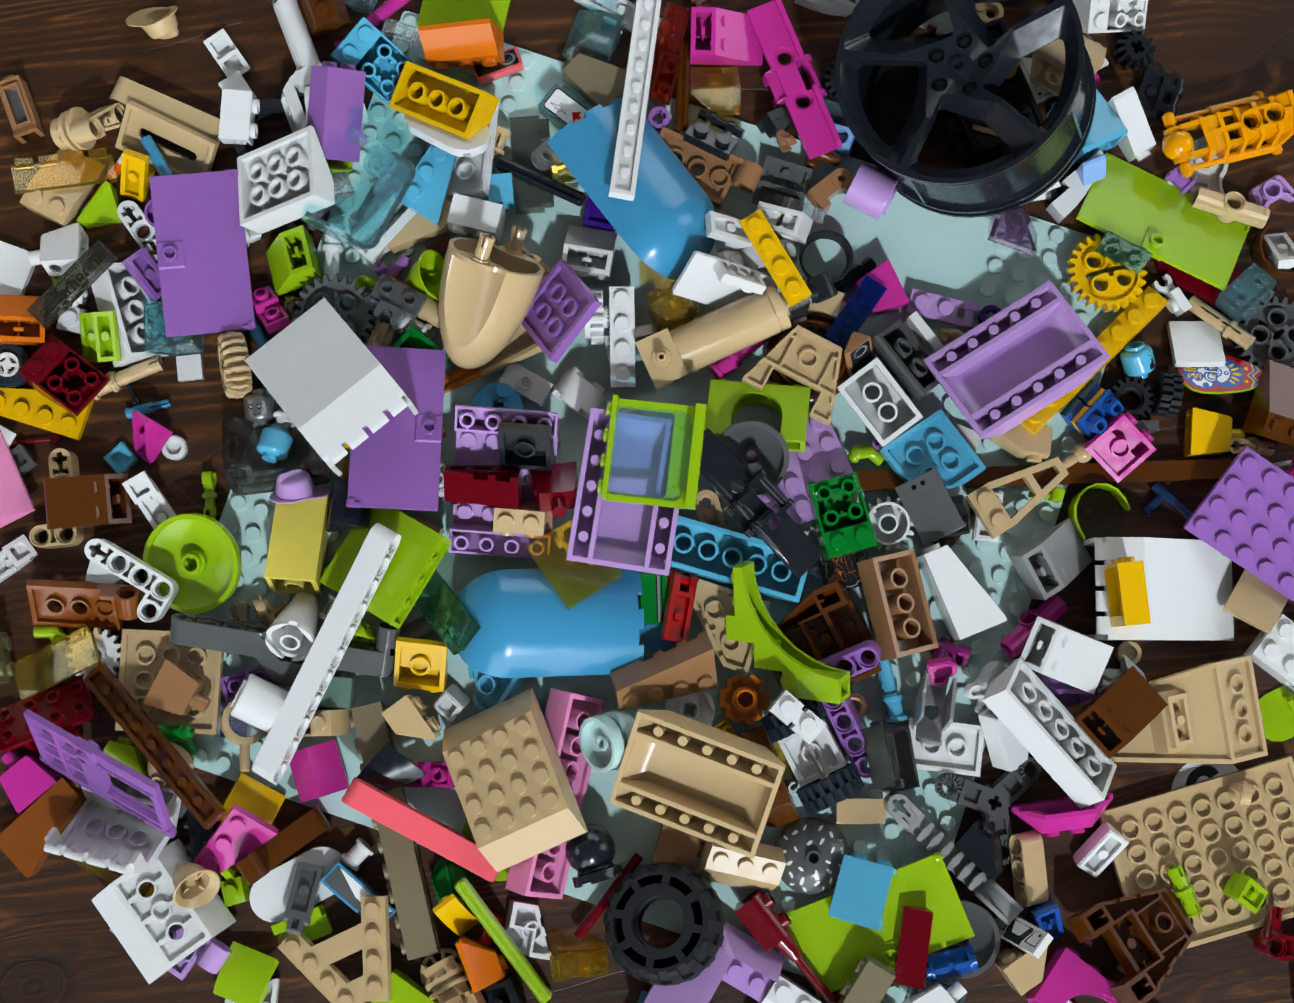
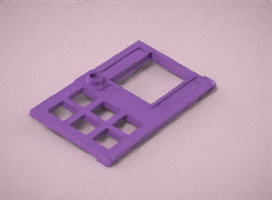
(96, 767)

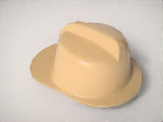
(156, 21)

